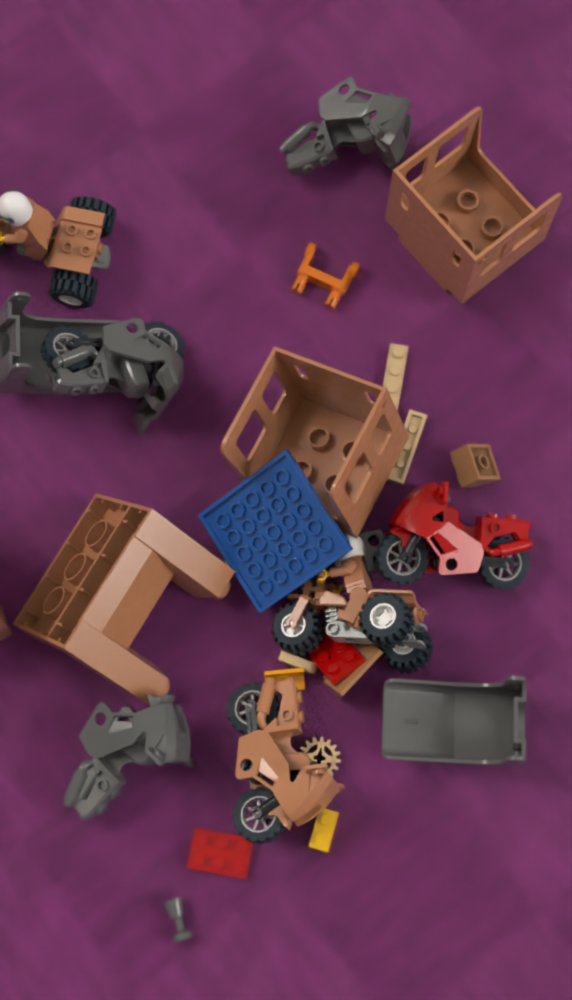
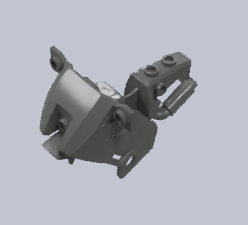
(346, 125)
(148, 737)

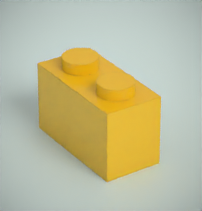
(323, 830)

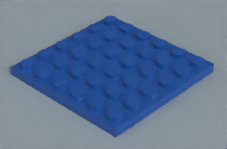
(274, 531)

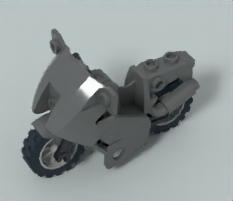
(119, 361)

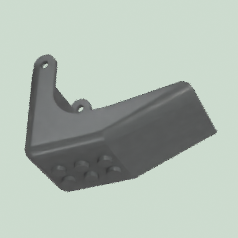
(20, 344)
(455, 722)

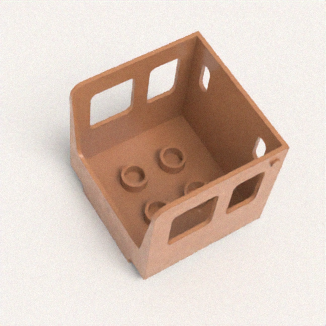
(464, 213)
(331, 430)

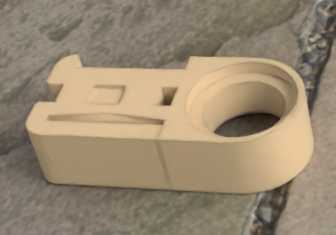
(297, 662)

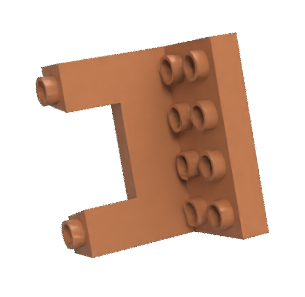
(108, 585)

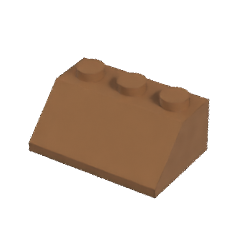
(370, 654)

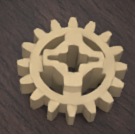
(320, 746)

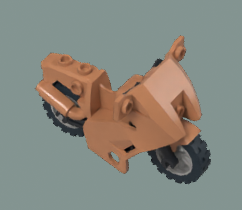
(299, 784)

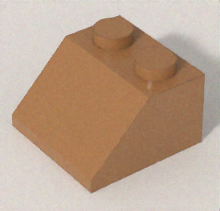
(475, 465)

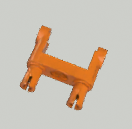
(309, 274)

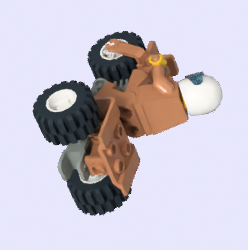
(68, 245)
(369, 617)

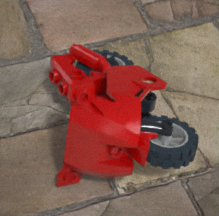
(434, 533)

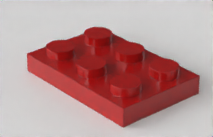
(335, 659)
(219, 853)

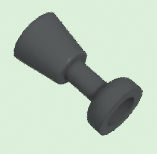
(175, 910)

